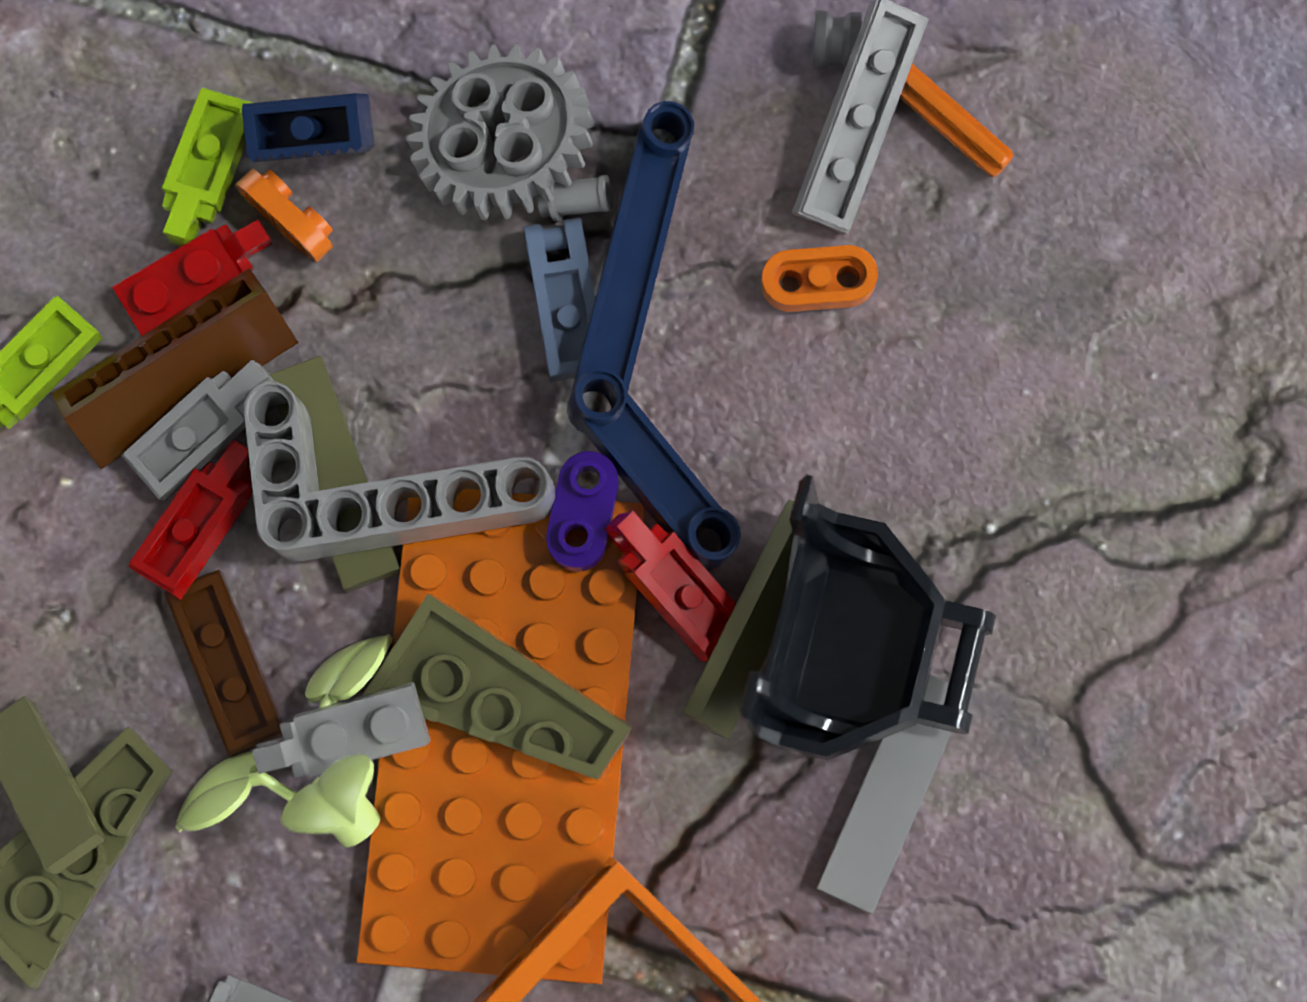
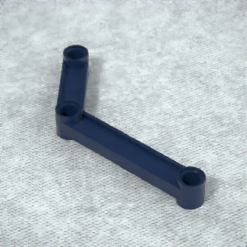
(614, 336)

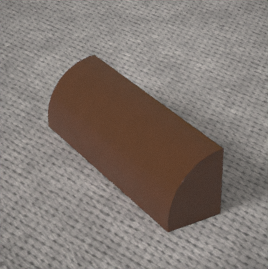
(149, 377)

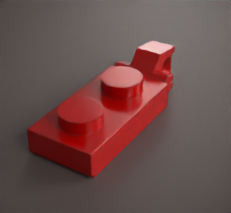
(189, 274)
(195, 522)
(672, 582)

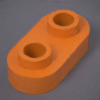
(270, 199)
(817, 275)

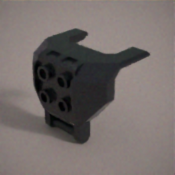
(857, 640)

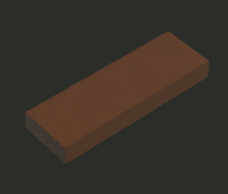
(225, 664)

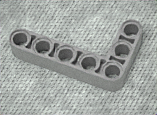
(378, 499)

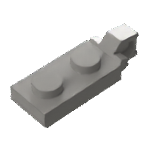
(194, 430)
(365, 725)

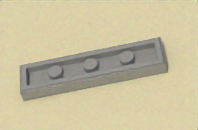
(860, 115)
(884, 811)

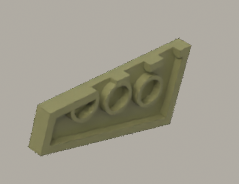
(498, 693)
(43, 908)

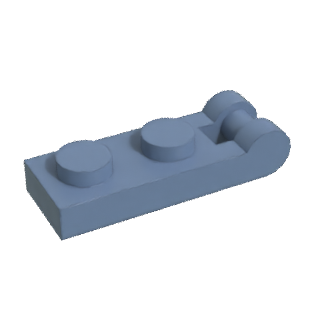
(561, 293)

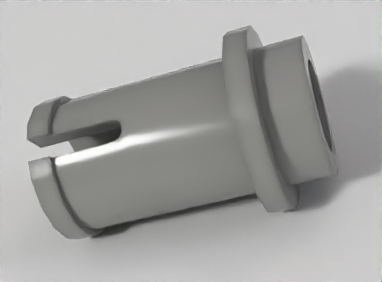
(579, 198)

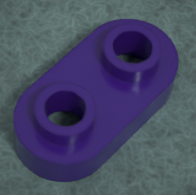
(582, 509)

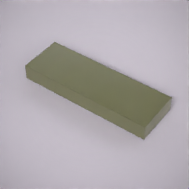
(44, 789)

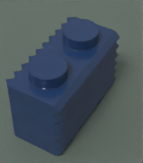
(308, 127)

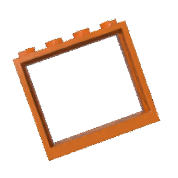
(580, 914)

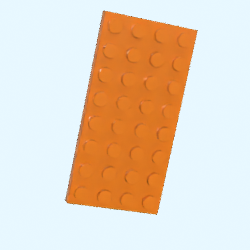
(477, 834)

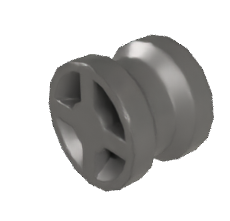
(834, 37)

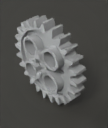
(455, 126)

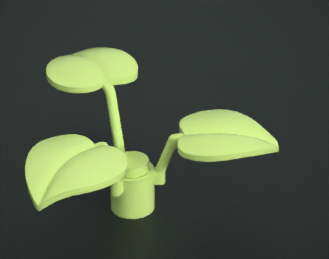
(336, 798)

